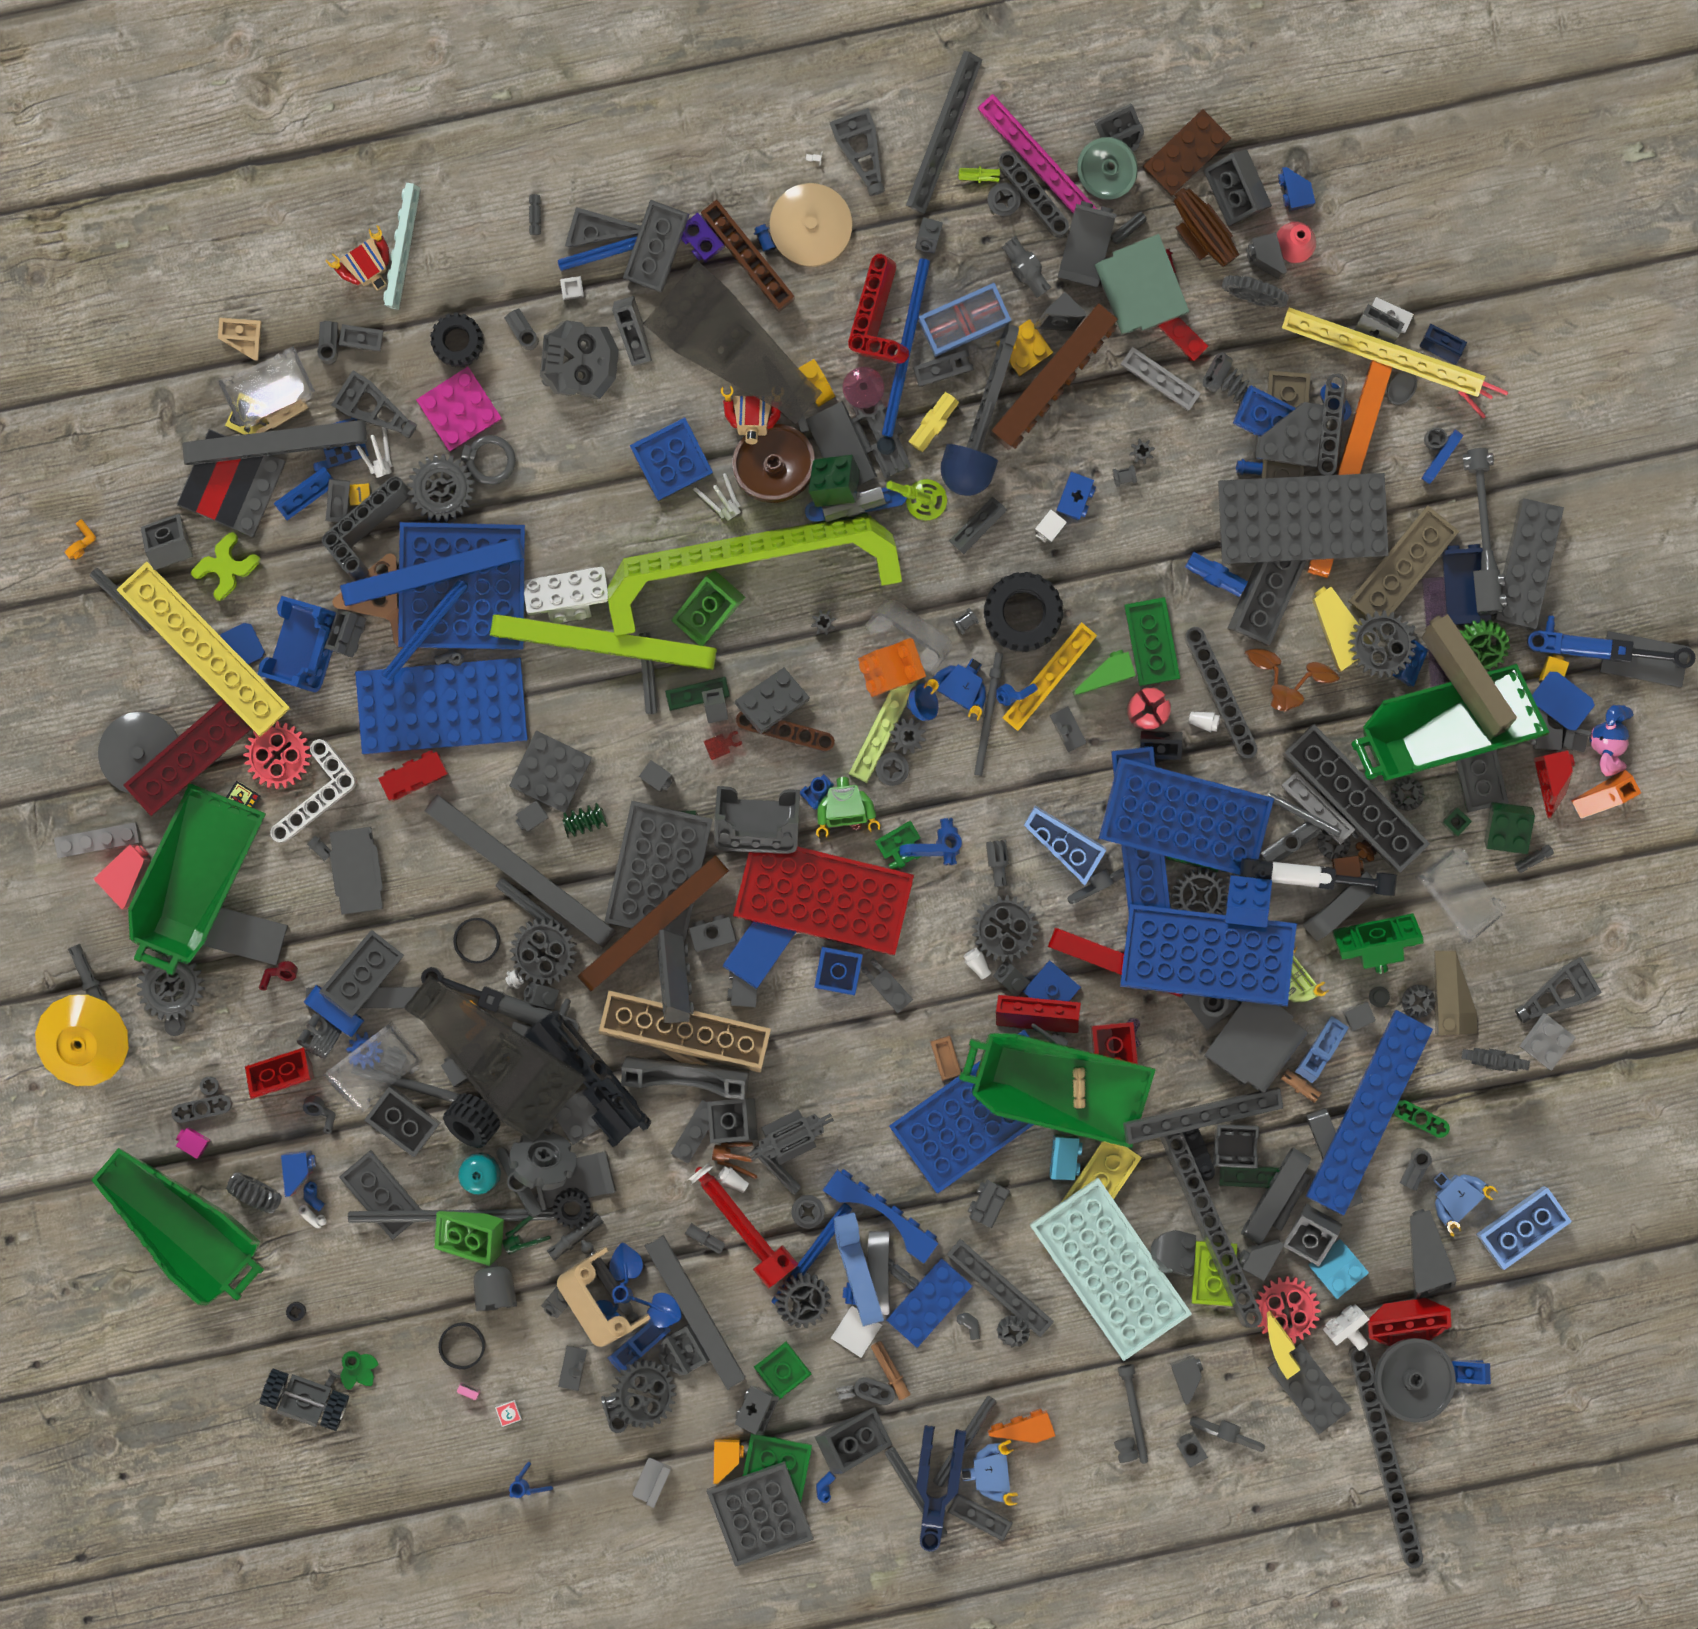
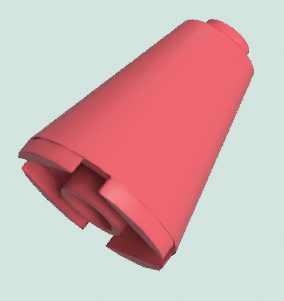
(1296, 242)

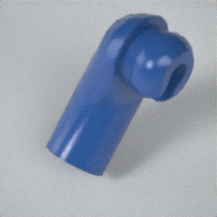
(822, 1487)

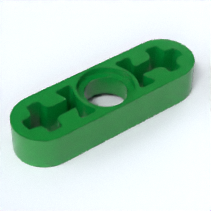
(1404, 1116)

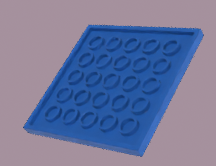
(487, 591)

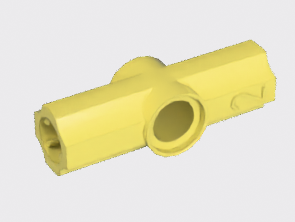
(933, 422)

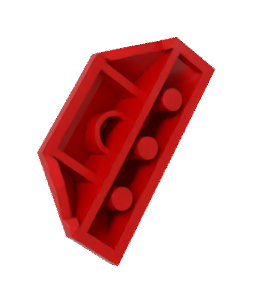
(1408, 1320)

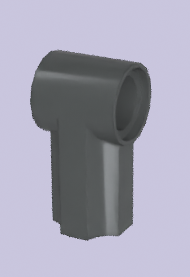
(521, 328)
(328, 340)
(1414, 1170)

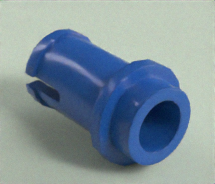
(764, 237)
(1249, 467)

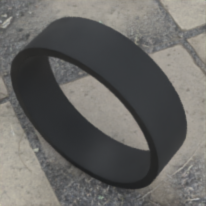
(455, 940)
(467, 1325)

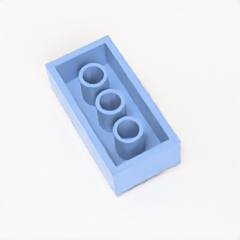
(1524, 1227)

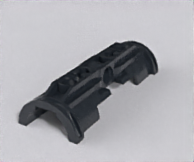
(603, 1088)

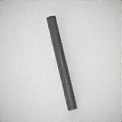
(1305, 815)

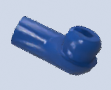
(310, 1196)

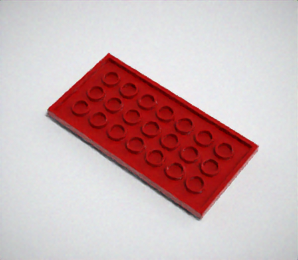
(826, 897)

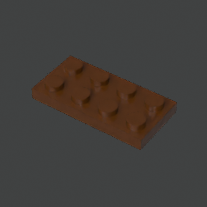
(1187, 152)

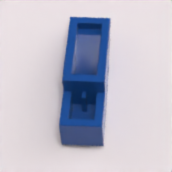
(637, 1346)

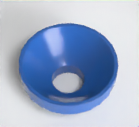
(926, 702)

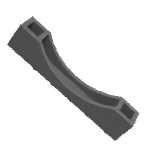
(652, 1072)

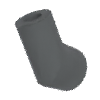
(451, 657)
(971, 1323)

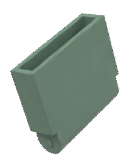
(1141, 286)

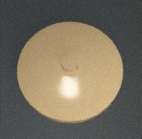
(810, 225)

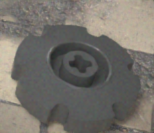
(542, 1162)

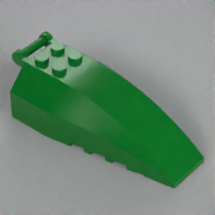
(184, 1233)

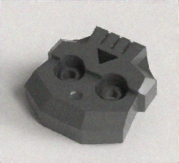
(595, 361)

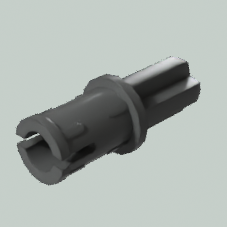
(705, 1238)

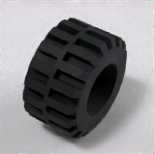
(461, 357)
(471, 1120)

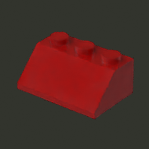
(1115, 1041)
(278, 1072)

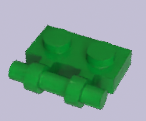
(890, 844)

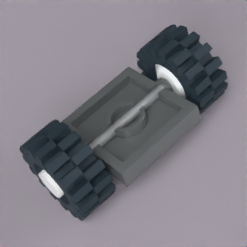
(304, 1400)

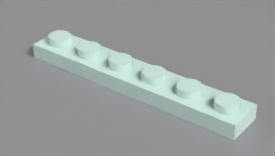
(400, 253)

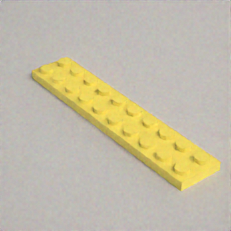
(203, 649)

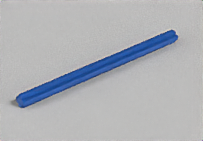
(907, 341)

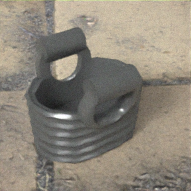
(323, 1038)

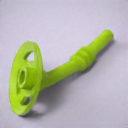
(917, 492)

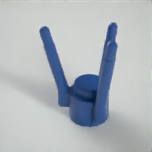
(521, 1487)

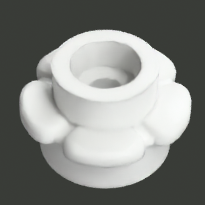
(514, 979)

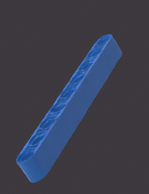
(432, 572)

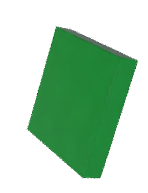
(782, 1370)

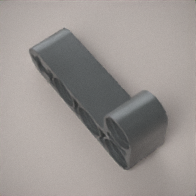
(1338, 909)

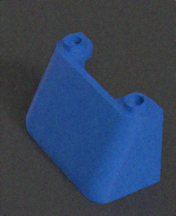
(300, 649)

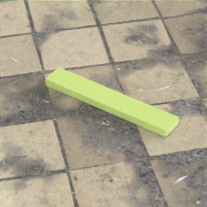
(879, 733)

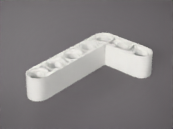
(319, 796)

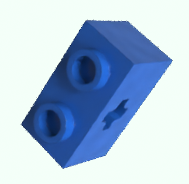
(1075, 484)

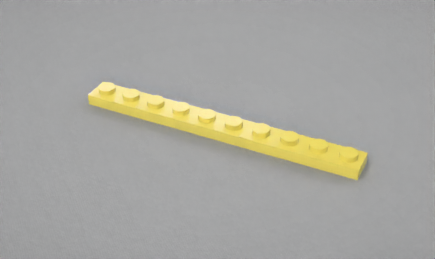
(1383, 352)

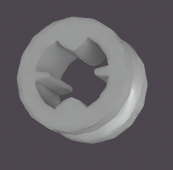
(845, 1392)

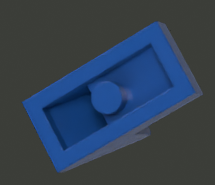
(1472, 1372)

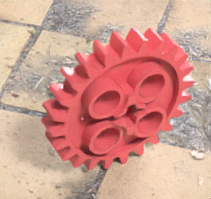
(290, 769)
(1304, 1304)

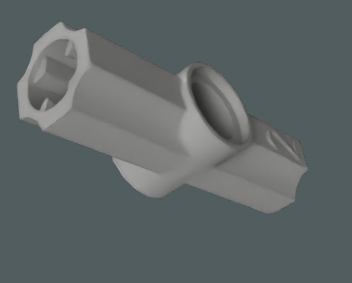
(864, 501)

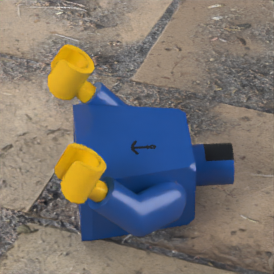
(961, 686)

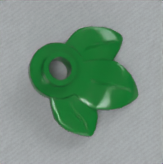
(359, 1372)

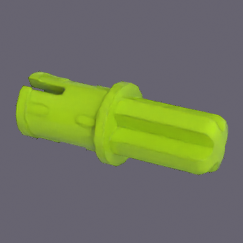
(979, 174)

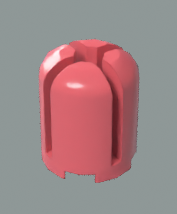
(1151, 697)

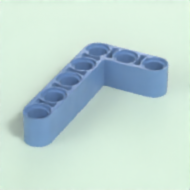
(856, 1269)

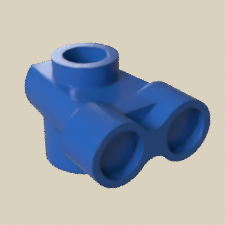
(813, 793)

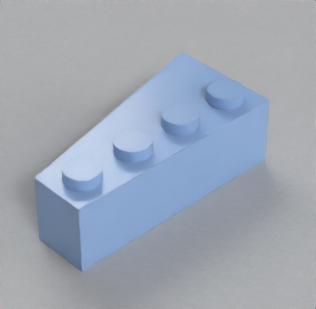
(1067, 844)

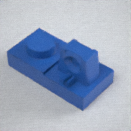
(1412, 670)

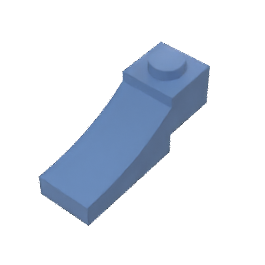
(1322, 1049)

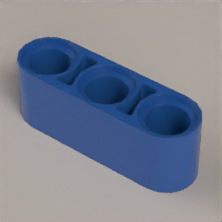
(333, 1013)

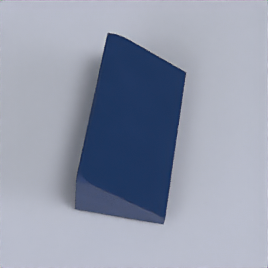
(1443, 344)

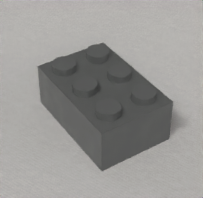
(402, 1121)

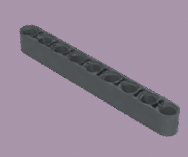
(274, 442)

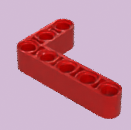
(874, 315)

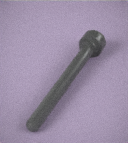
(1127, 1372)

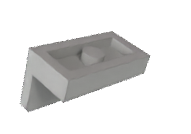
(651, 1481)

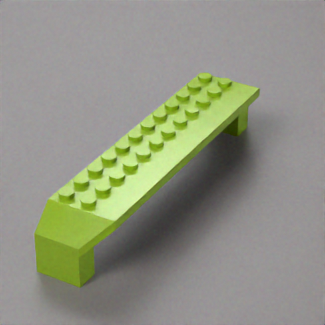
(639, 569)

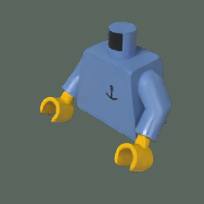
(1458, 1197)
(991, 1473)

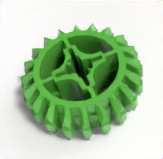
(1479, 641)

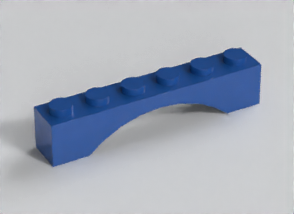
(844, 1189)

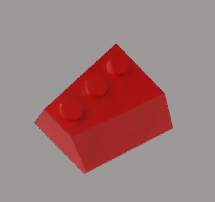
(1554, 776)

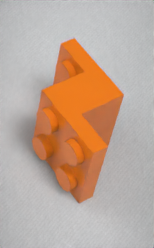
(891, 667)

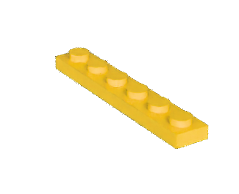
(1050, 675)

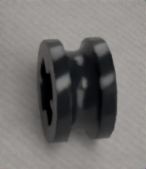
(300, 1315)

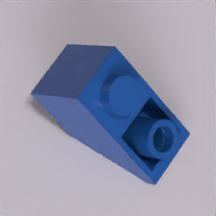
(1297, 190)

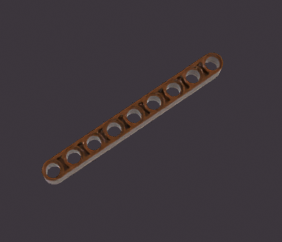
(652, 923)

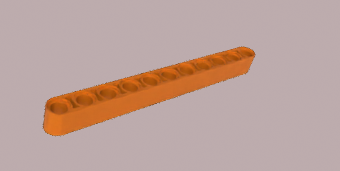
(1359, 437)

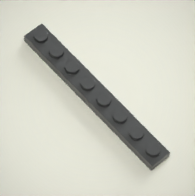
(944, 132)
(1202, 1115)

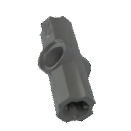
(1303, 835)

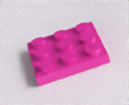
(459, 409)

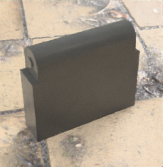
(1256, 1044)

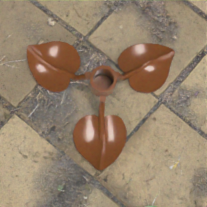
(1283, 696)

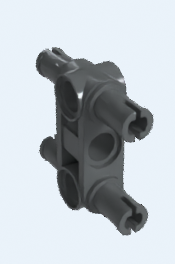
(1026, 267)

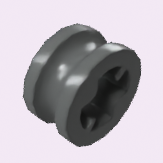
(212, 1080)

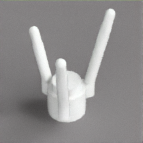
(381, 466)
(728, 508)

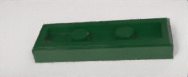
(692, 694)
(1247, 1177)

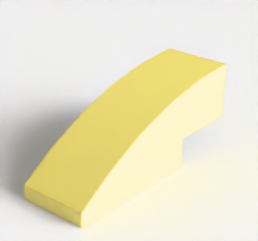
(1281, 1347)

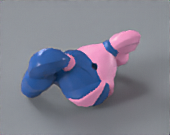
(1614, 740)

